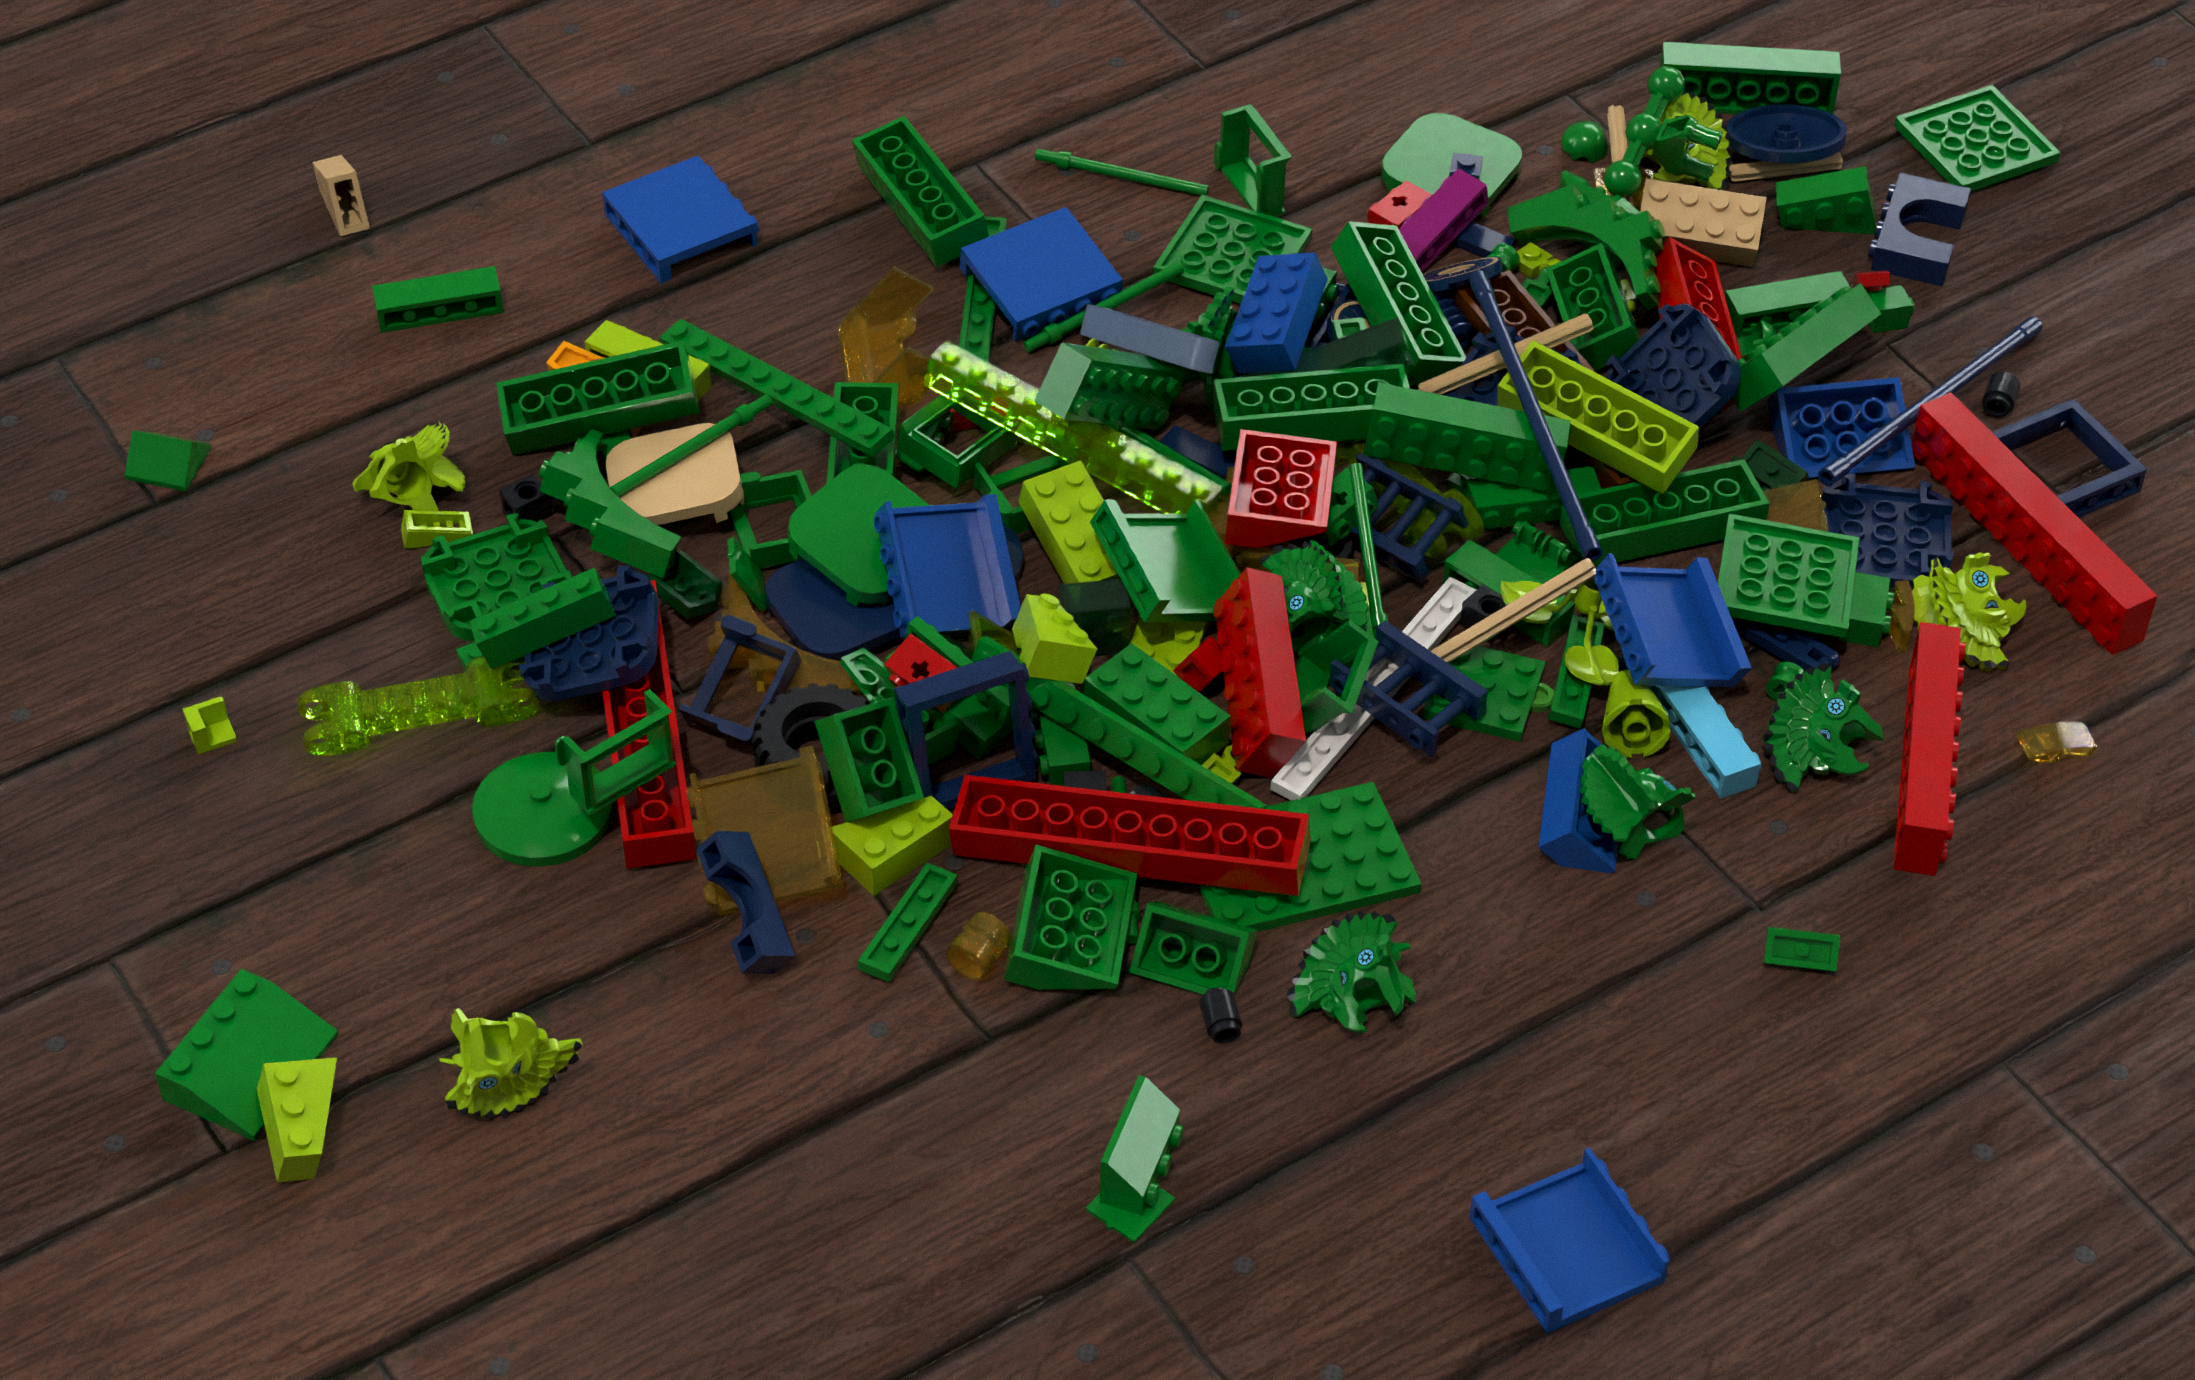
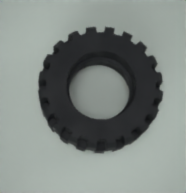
(791, 723)

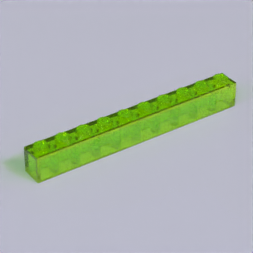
(1100, 448)

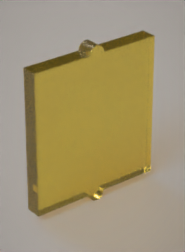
(1798, 505)

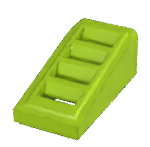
(422, 526)

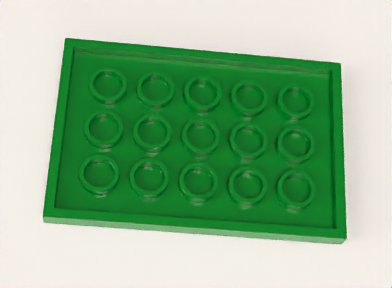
(1349, 864)

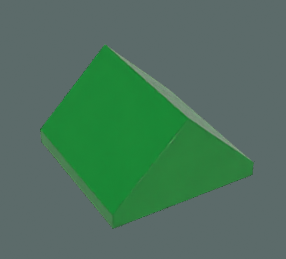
(164, 459)

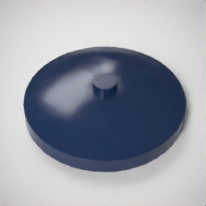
(1786, 133)

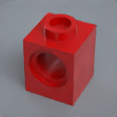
(1201, 665)

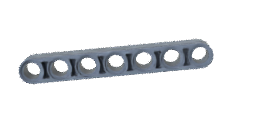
(1150, 338)

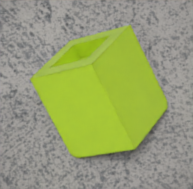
(209, 725)

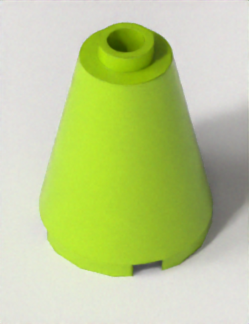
(1634, 718)

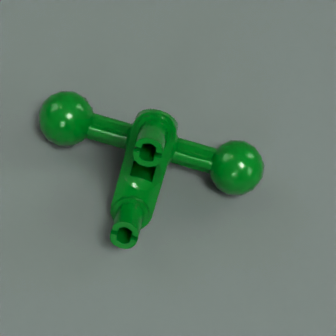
(1668, 140)

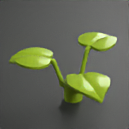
(1587, 663)

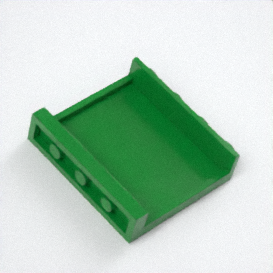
(1167, 561)

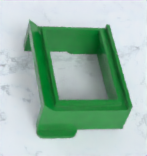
(1261, 185)
(924, 453)
(761, 492)
(1013, 518)
(1314, 668)
(626, 775)

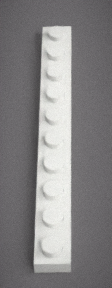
(1333, 739)

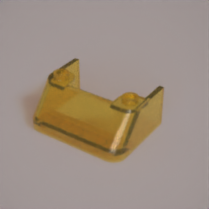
(874, 336)

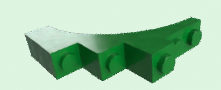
(1570, 216)
(594, 506)

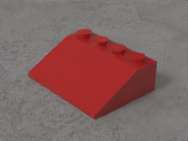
(1279, 488)

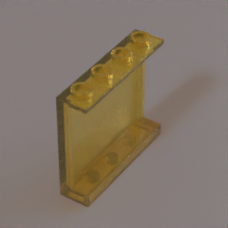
(787, 820)

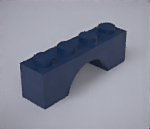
(734, 865)

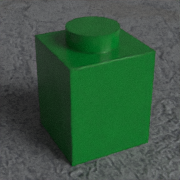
(1894, 309)

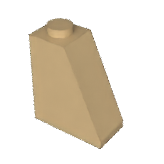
(341, 194)

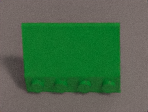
(1070, 923)
(223, 1054)

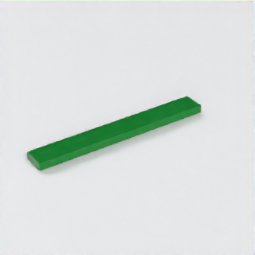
(980, 307)

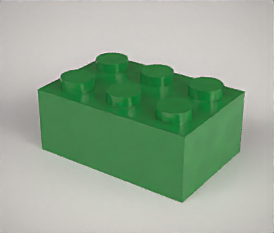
(869, 759)

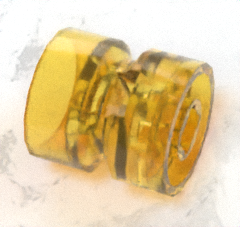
(978, 946)

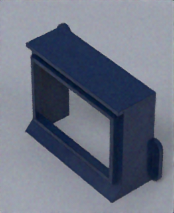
(740, 633)

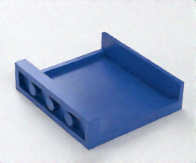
(677, 215)
(1041, 271)
(947, 564)
(1672, 624)
(1571, 1243)

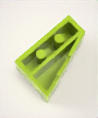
(1052, 641)
(892, 842)
(295, 1114)

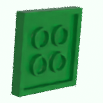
(1511, 689)

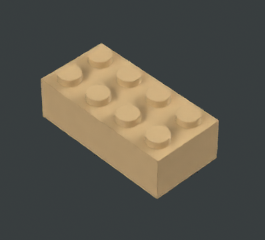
(1708, 220)

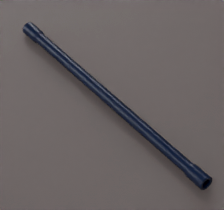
(1842, 465)
(1583, 531)

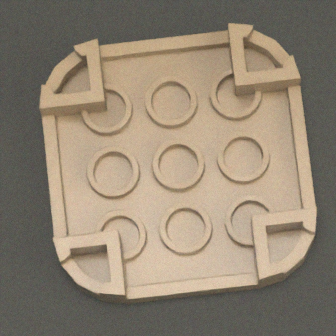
(691, 488)

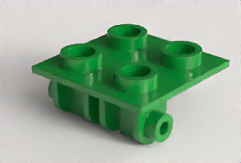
(1536, 553)

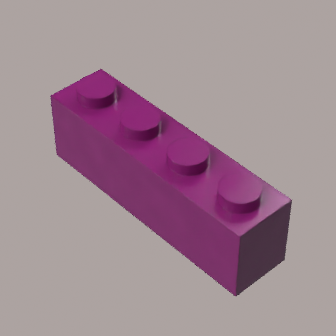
(1443, 216)

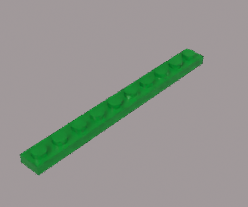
(784, 390)
(1124, 739)

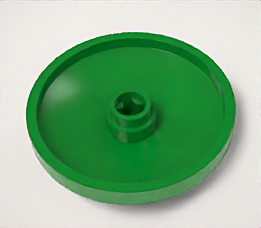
(530, 817)

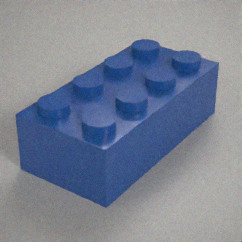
(1276, 313)

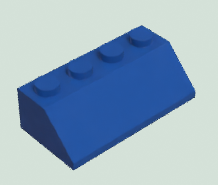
(1566, 828)

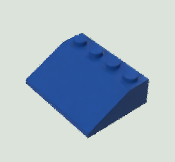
(1830, 419)

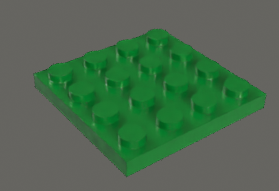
(1976, 139)
(1222, 244)
(1788, 575)

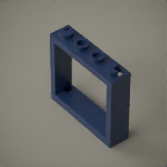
(2126, 470)
(957, 684)

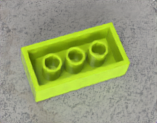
(1060, 514)

